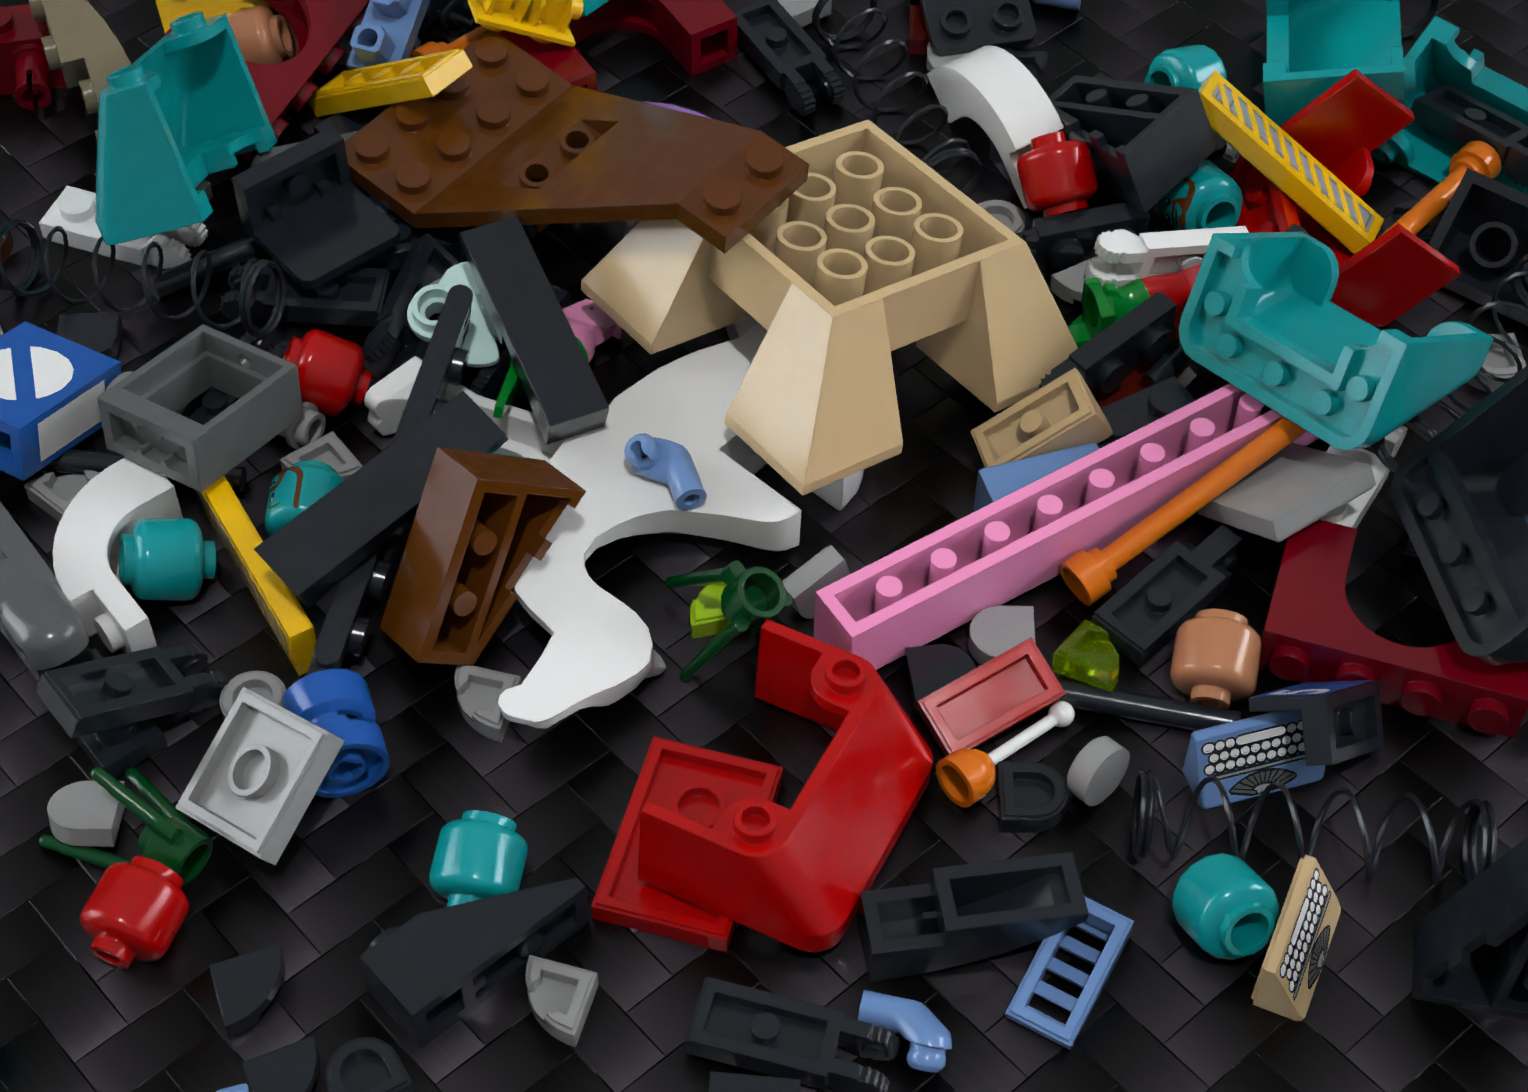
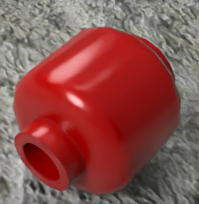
(1057, 175)
(329, 371)
(134, 912)

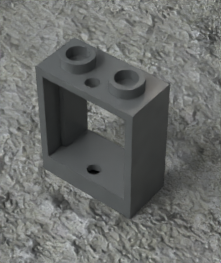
(142, 408)

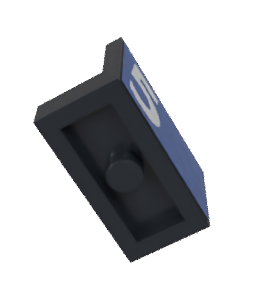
(1337, 717)

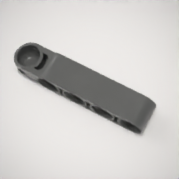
(32, 605)

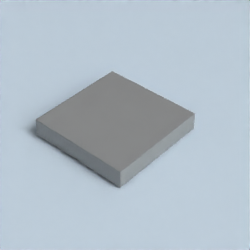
(1290, 492)
(259, 775)

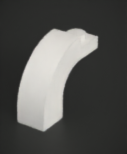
(1000, 98)
(89, 550)

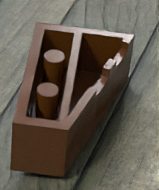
(468, 548)

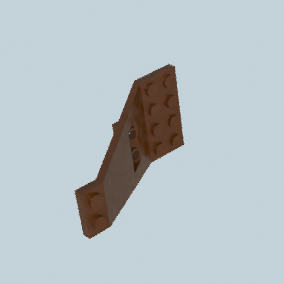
(513, 120)

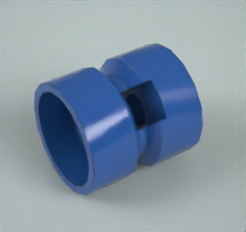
(343, 706)

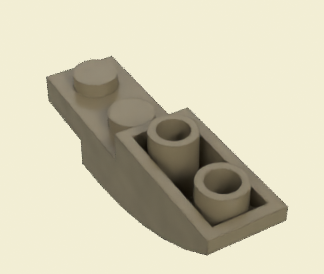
(79, 46)

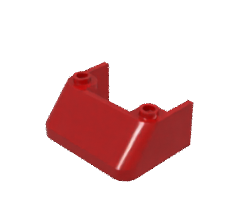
(1341, 133)
(802, 866)

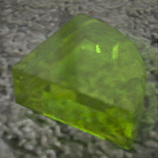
(1088, 657)

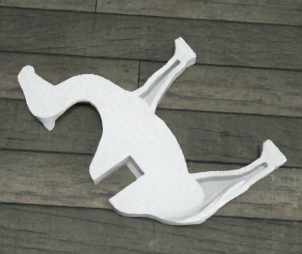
(598, 641)

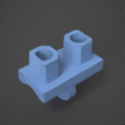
(387, 32)

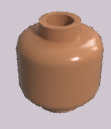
(261, 35)
(1216, 658)

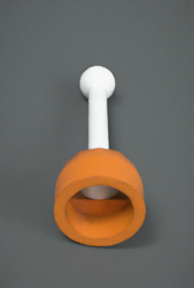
(971, 773)

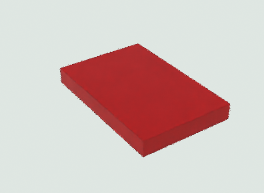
(700, 787)

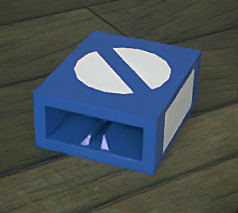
(47, 396)

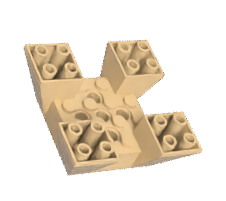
(841, 278)

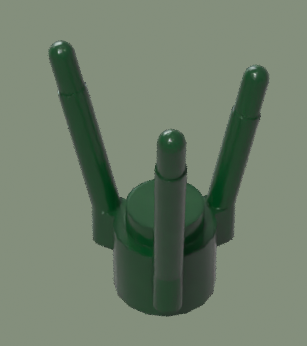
(746, 603)
(166, 838)

